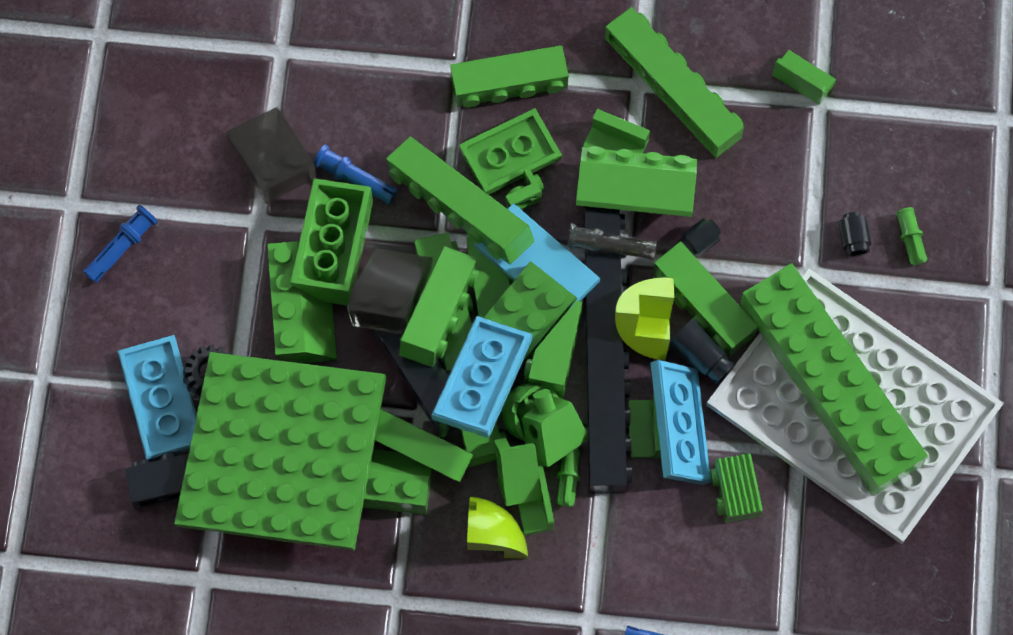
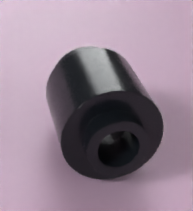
(854, 234)
(701, 237)

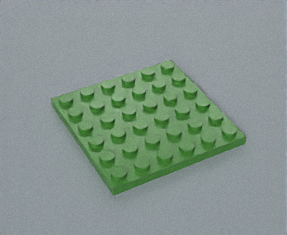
(281, 451)

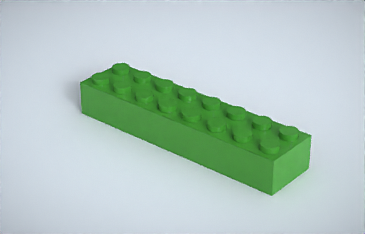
(833, 379)

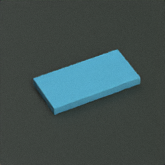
(548, 256)
(482, 377)
(159, 397)
(680, 423)

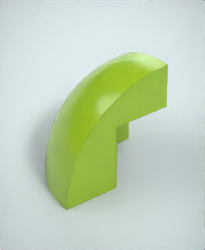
(644, 316)
(494, 530)

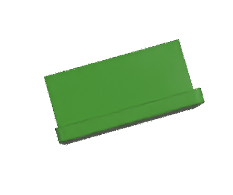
(803, 77)
(616, 134)
(644, 429)
(517, 472)
(537, 515)

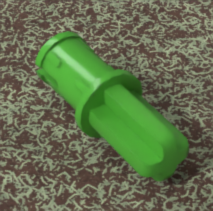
(911, 236)
(568, 478)

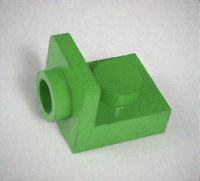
(526, 196)

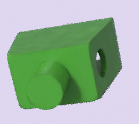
(553, 428)

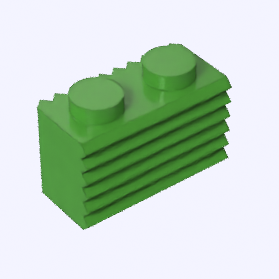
(737, 488)

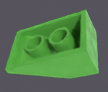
(555, 353)

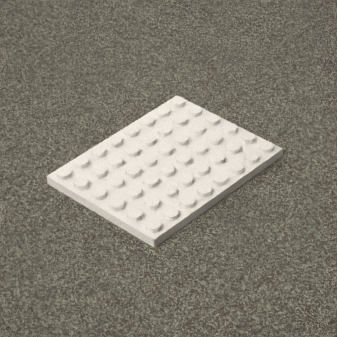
(931, 397)

